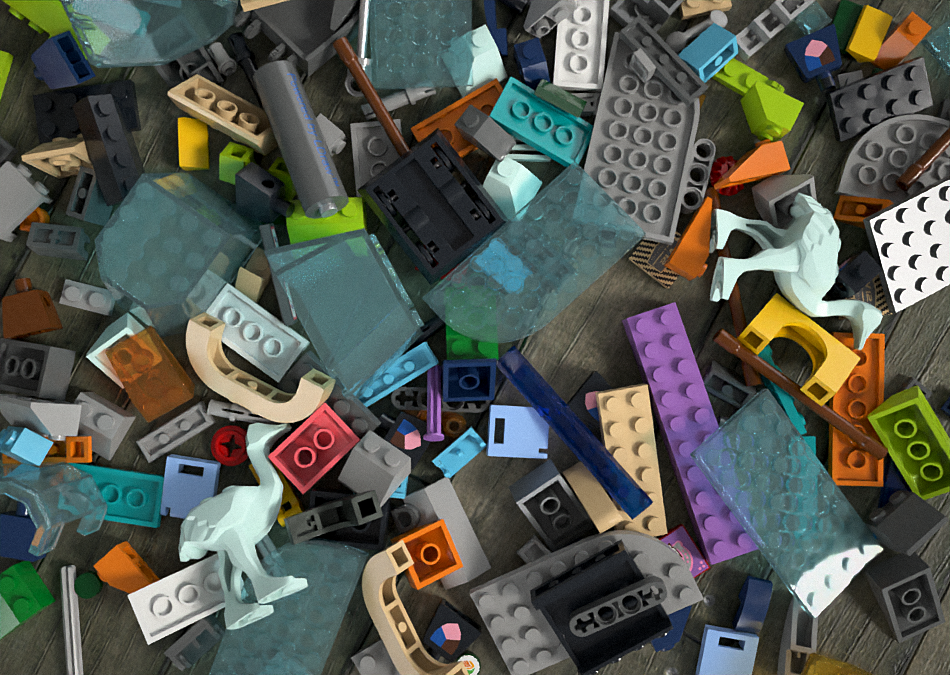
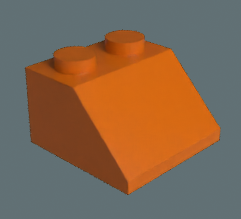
(431, 552)

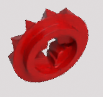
(719, 168)
(222, 452)

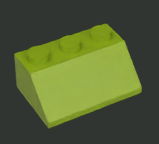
(347, 219)

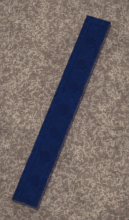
(574, 433)

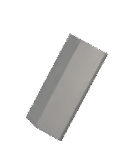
(441, 502)

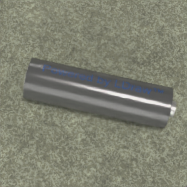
(300, 139)

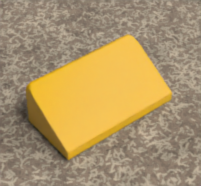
(868, 34)
(193, 144)

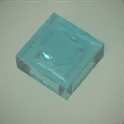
(812, 19)

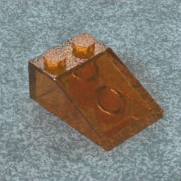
(150, 374)

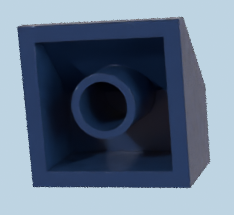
(468, 379)

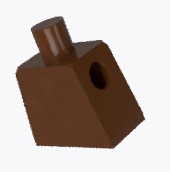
(28, 312)

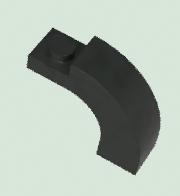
(333, 515)

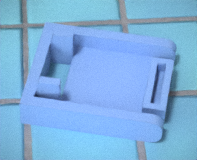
(523, 432)
(185, 490)
(726, 660)

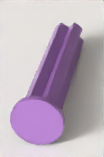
(434, 405)

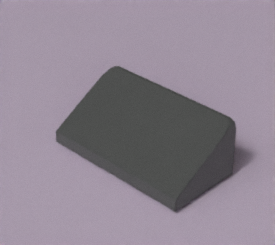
(727, 385)

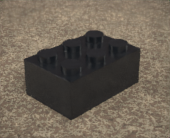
(364, 536)

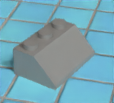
(41, 415)

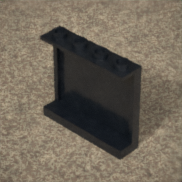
(587, 582)

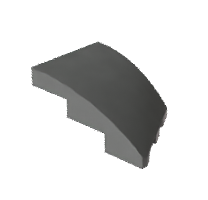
(653, 12)
(189, 65)

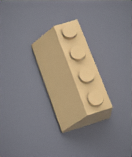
(225, 113)

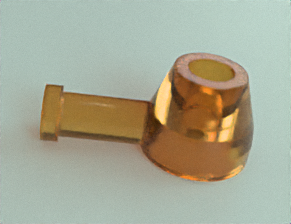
(445, 421)

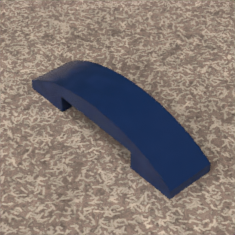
(498, 35)

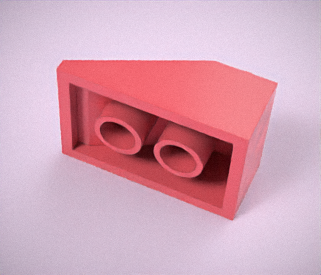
(314, 448)

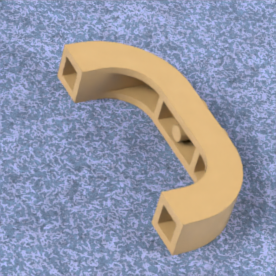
(214, 369)
(392, 619)

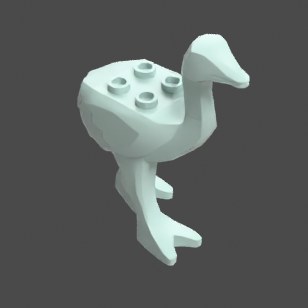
(802, 262)
(235, 524)

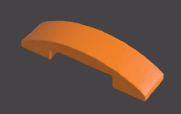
(71, 450)

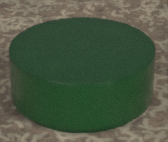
(88, 585)

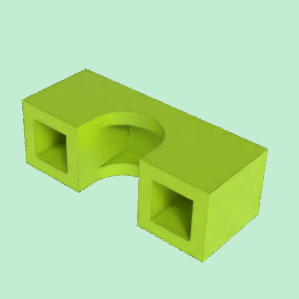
(237, 156)

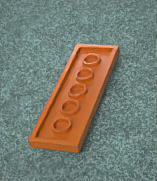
(854, 401)

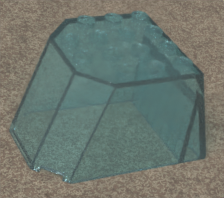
(172, 249)
(348, 305)

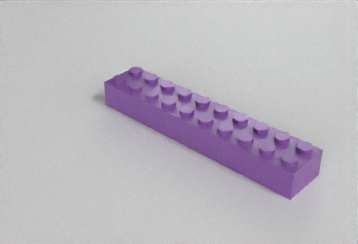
(684, 423)

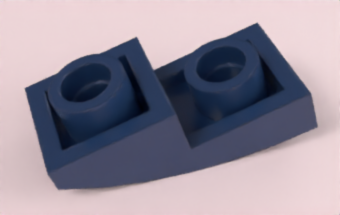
(754, 605)

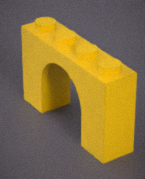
(829, 357)

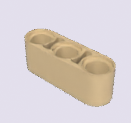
(592, 497)

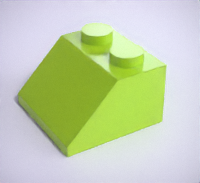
(769, 111)

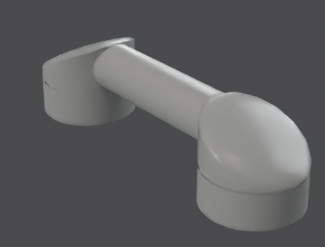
(678, 40)

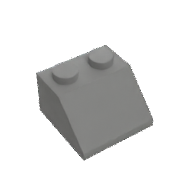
(103, 422)
(376, 467)

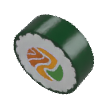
(471, 662)

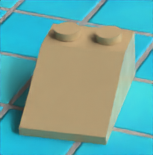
(60, 157)

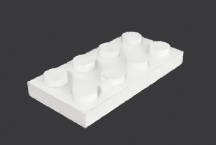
(582, 47)
(257, 333)
(179, 599)

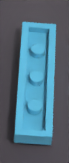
(400, 372)

